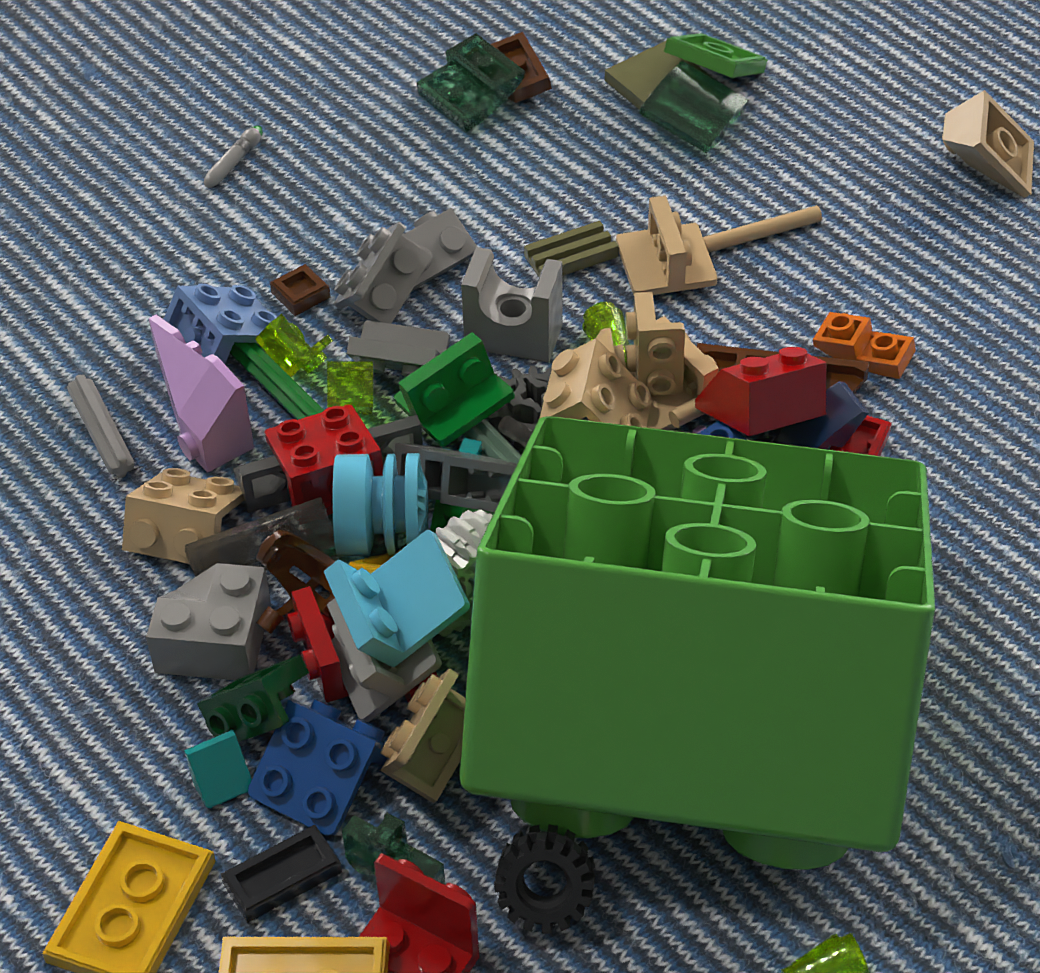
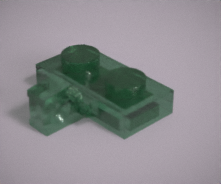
(366, 842)

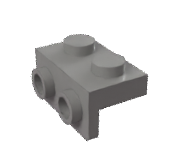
(442, 238)
(396, 346)

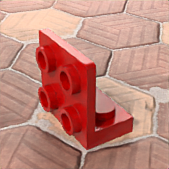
(309, 448)
(425, 921)

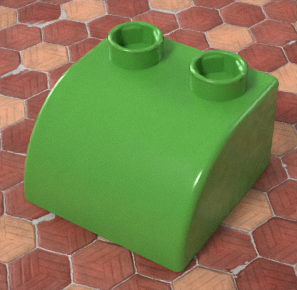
(701, 639)

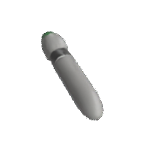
(233, 156)

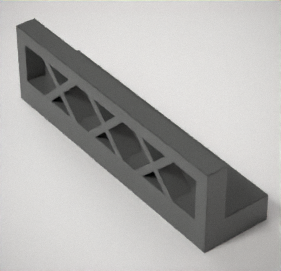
(266, 483)

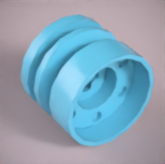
(377, 504)

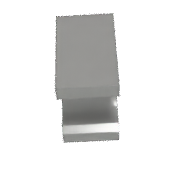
(509, 317)

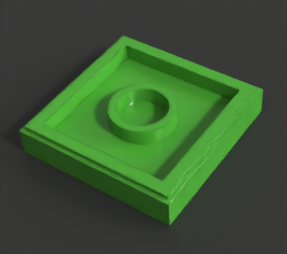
(716, 55)

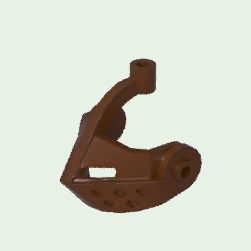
(278, 555)

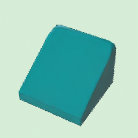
(218, 769)

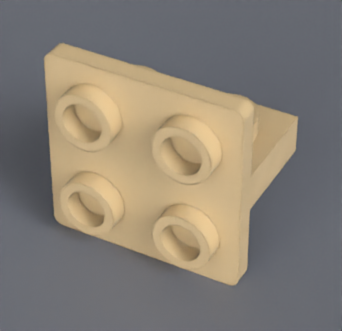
(667, 254)

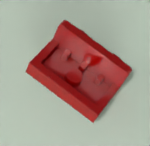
(317, 635)

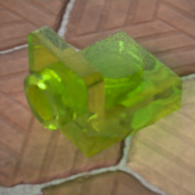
(288, 348)

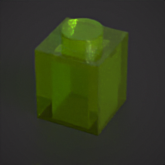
(350, 384)

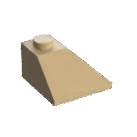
(991, 142)

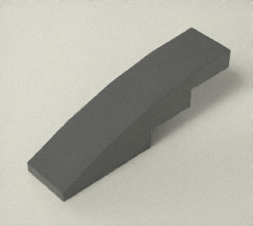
(459, 476)

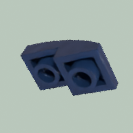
(835, 428)

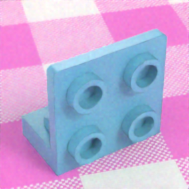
(400, 601)

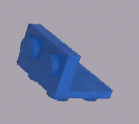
(316, 765)

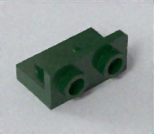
(253, 701)

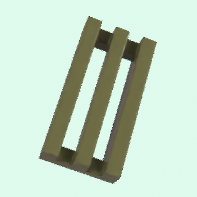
(573, 249)

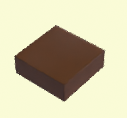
(300, 290)

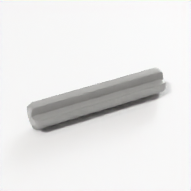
(100, 426)

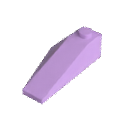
(204, 398)

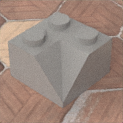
(210, 624)

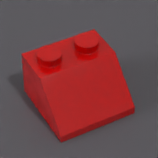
(767, 392)

